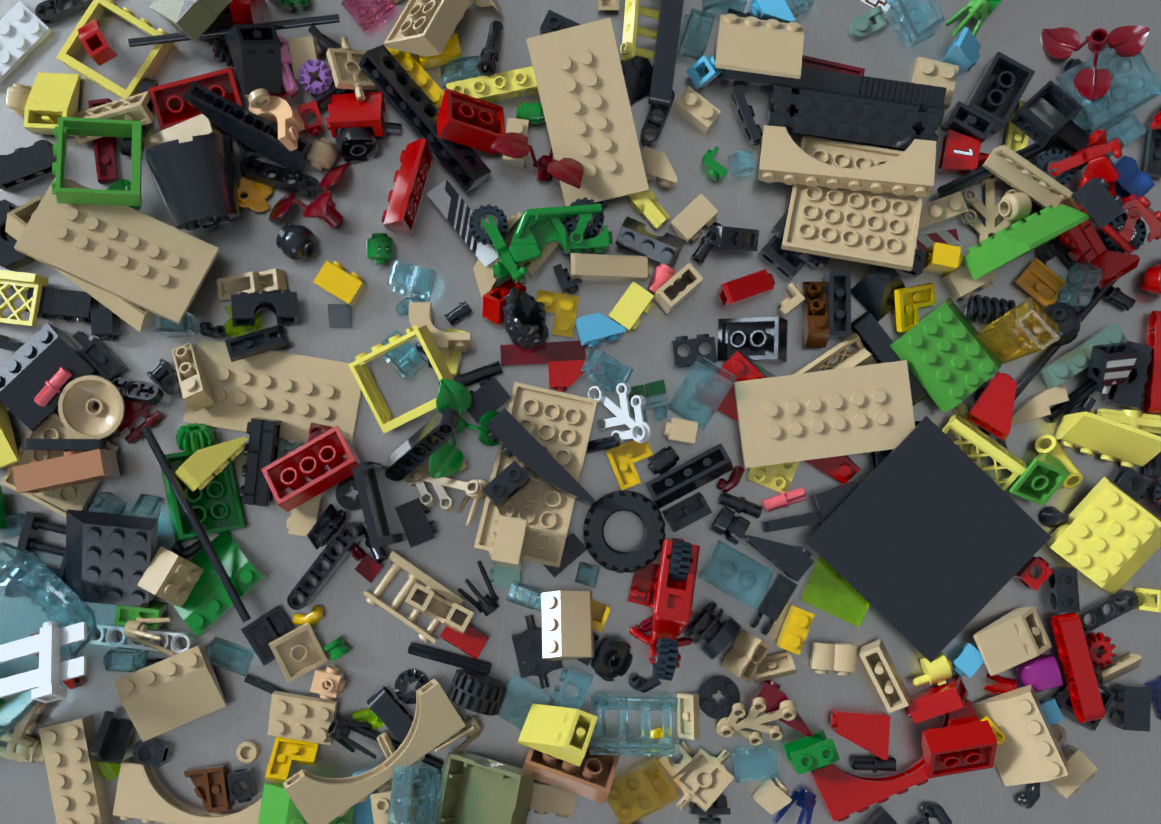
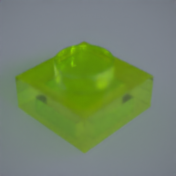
(109, 770)

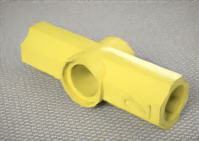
(646, 203)
(1134, 418)

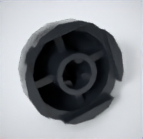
(356, 144)
(1067, 320)

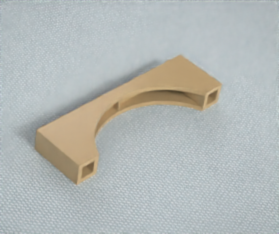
(906, 174)
(144, 798)
(326, 798)

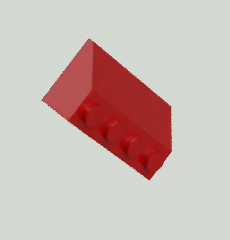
(173, 108)
(311, 469)

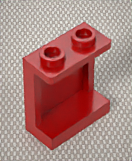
(348, 112)

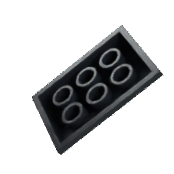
(34, 364)

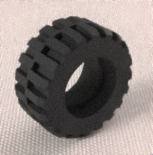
(653, 531)

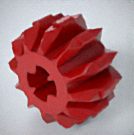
(1104, 649)

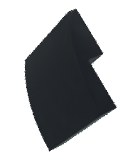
(265, 630)

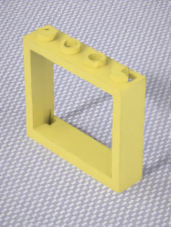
(147, 69)
(371, 390)

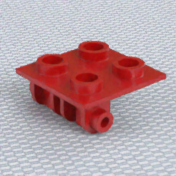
(642, 586)

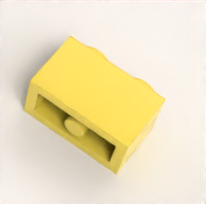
(631, 307)

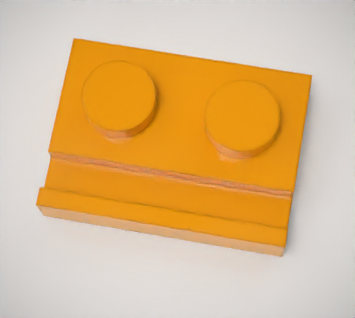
(1040, 282)

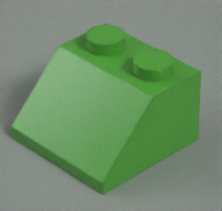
(1040, 479)

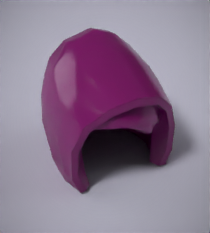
(1040, 672)

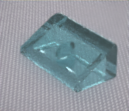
(230, 655)

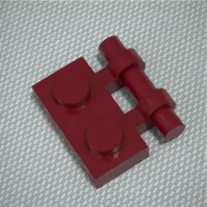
(133, 413)

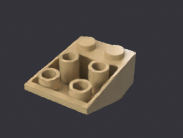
(1012, 640)

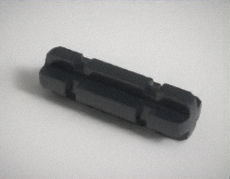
(603, 444)

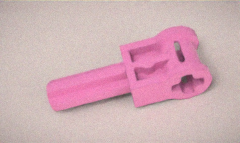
(288, 78)

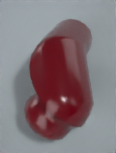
(733, 481)

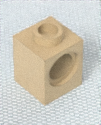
(674, 767)

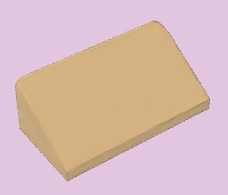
(1118, 668)

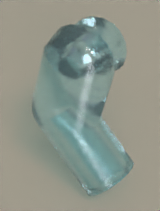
(403, 307)

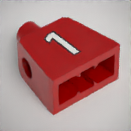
(959, 154)

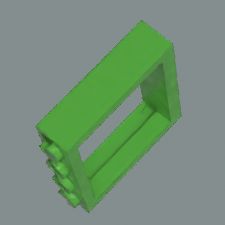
(101, 128)

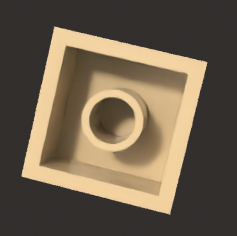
(509, 543)
(170, 577)

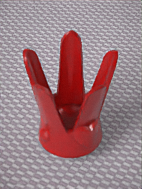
(1004, 685)

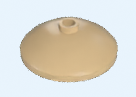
(78, 409)

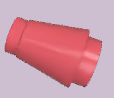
(660, 276)

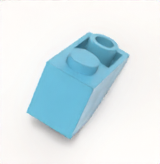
(597, 328)

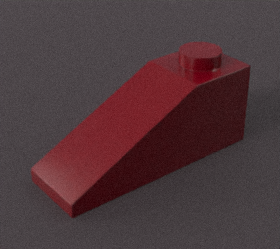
(774, 696)

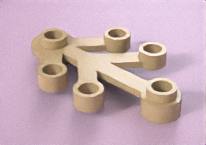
(988, 211)
(438, 484)
(731, 727)

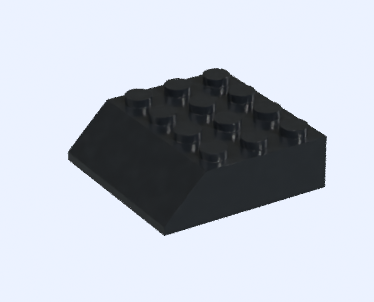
(109, 557)

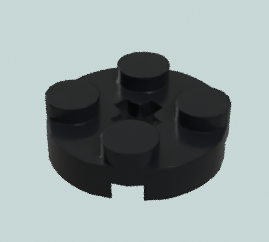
(602, 661)
(712, 686)

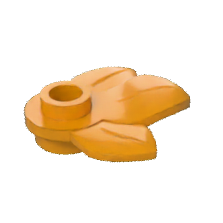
(256, 195)

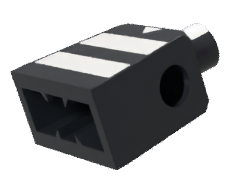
(1111, 364)

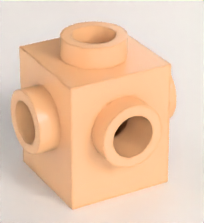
(321, 685)

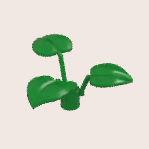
(448, 459)

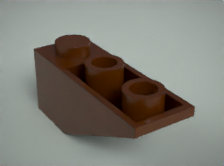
(815, 315)

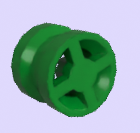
(337, 648)

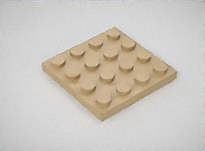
(61, 499)

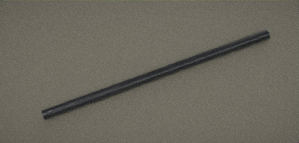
(220, 32)
(1047, 355)
(197, 526)
(267, 687)

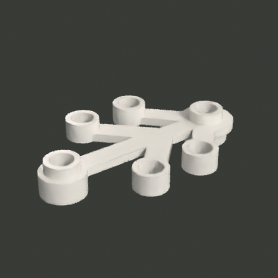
(623, 414)

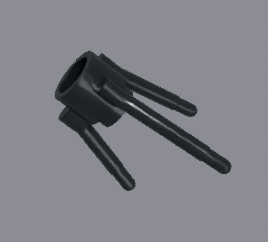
(1051, 250)
(486, 603)
(339, 731)

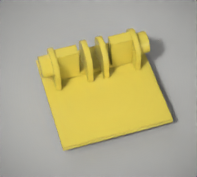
(774, 476)

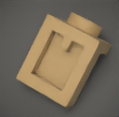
(789, 304)

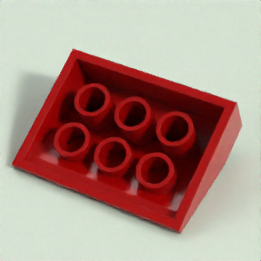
(409, 187)

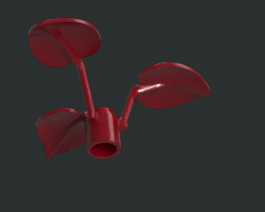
(1094, 82)
(516, 146)
(320, 206)

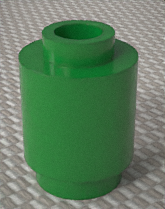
(531, 112)

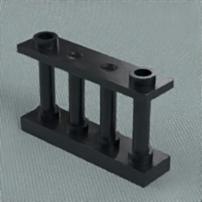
(28, 539)

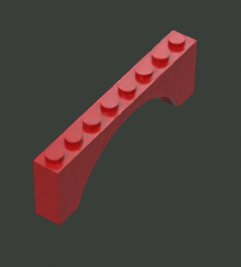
(850, 793)

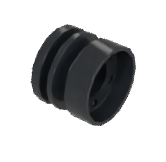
(712, 630)

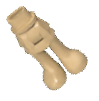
(21, 750)

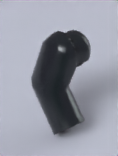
(390, 128)
(215, 332)
(1032, 796)
(935, 811)

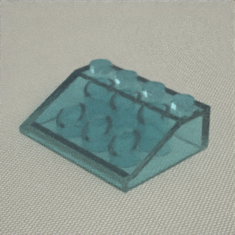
(1131, 87)

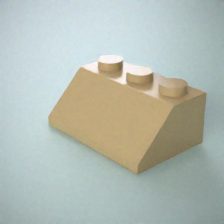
(567, 625)

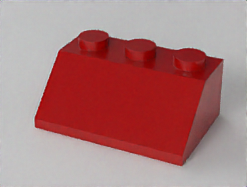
(469, 121)
(959, 748)

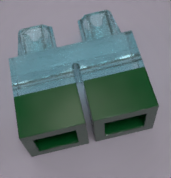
(656, 398)

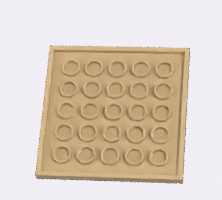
(849, 223)

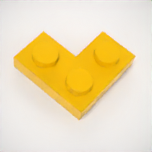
(909, 300)
(564, 308)
(623, 460)
(287, 752)

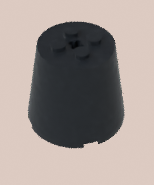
(196, 180)

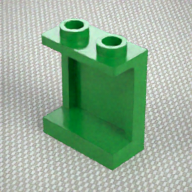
(810, 753)

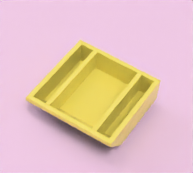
(1108, 536)

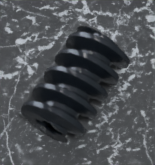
(988, 308)

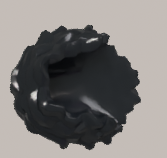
(525, 320)

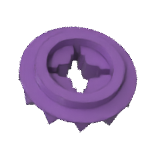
(324, 73)

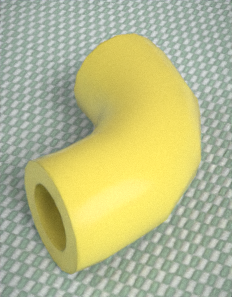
(1050, 446)

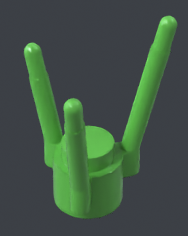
(976, 9)

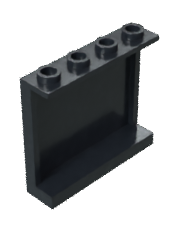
(373, 506)

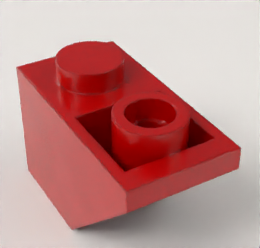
(96, 42)

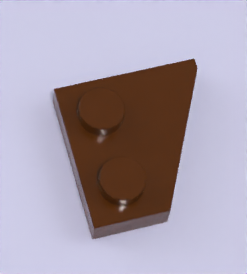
(211, 787)

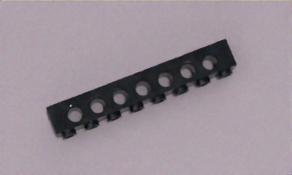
(422, 116)

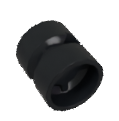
(730, 525)

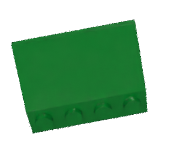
(214, 505)
(209, 598)

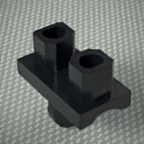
(719, 808)

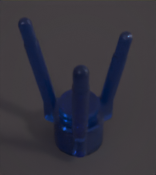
(805, 800)

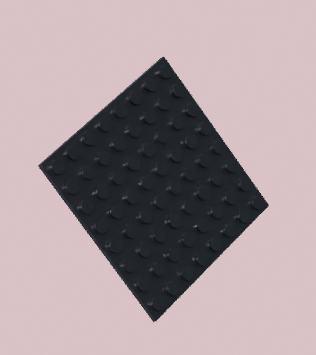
(928, 539)

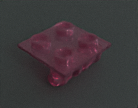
(366, 9)

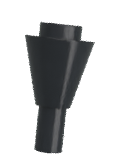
(323, 41)
(1053, 517)

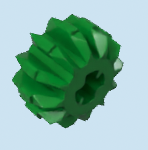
(194, 437)

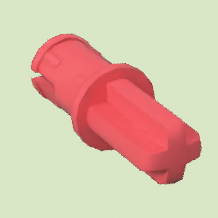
(52, 387)
(784, 499)

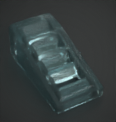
(528, 596)

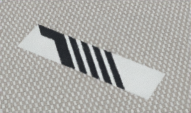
(458, 215)

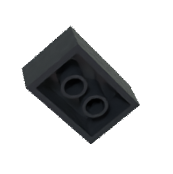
(1000, 89)

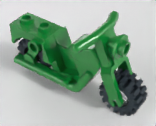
(536, 230)

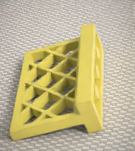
(26, 281)
(989, 447)

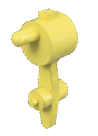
(934, 672)

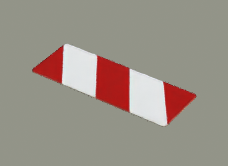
(947, 237)

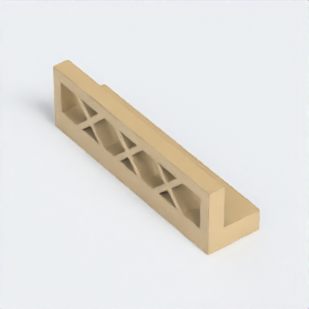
(130, 108)
(1026, 177)
(856, 357)

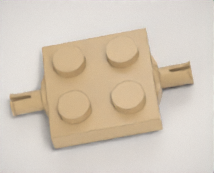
(346, 71)
(703, 779)

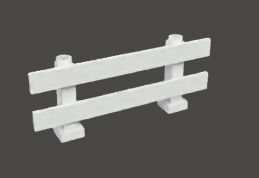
(45, 680)

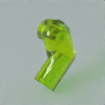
(369, 716)

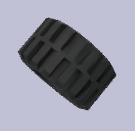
(477, 692)

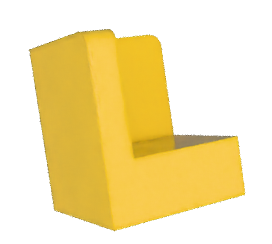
(600, 613)

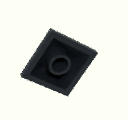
(877, 289)

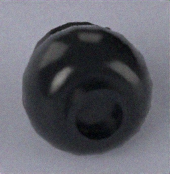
(296, 241)

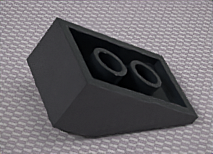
(755, 337)
(789, 559)

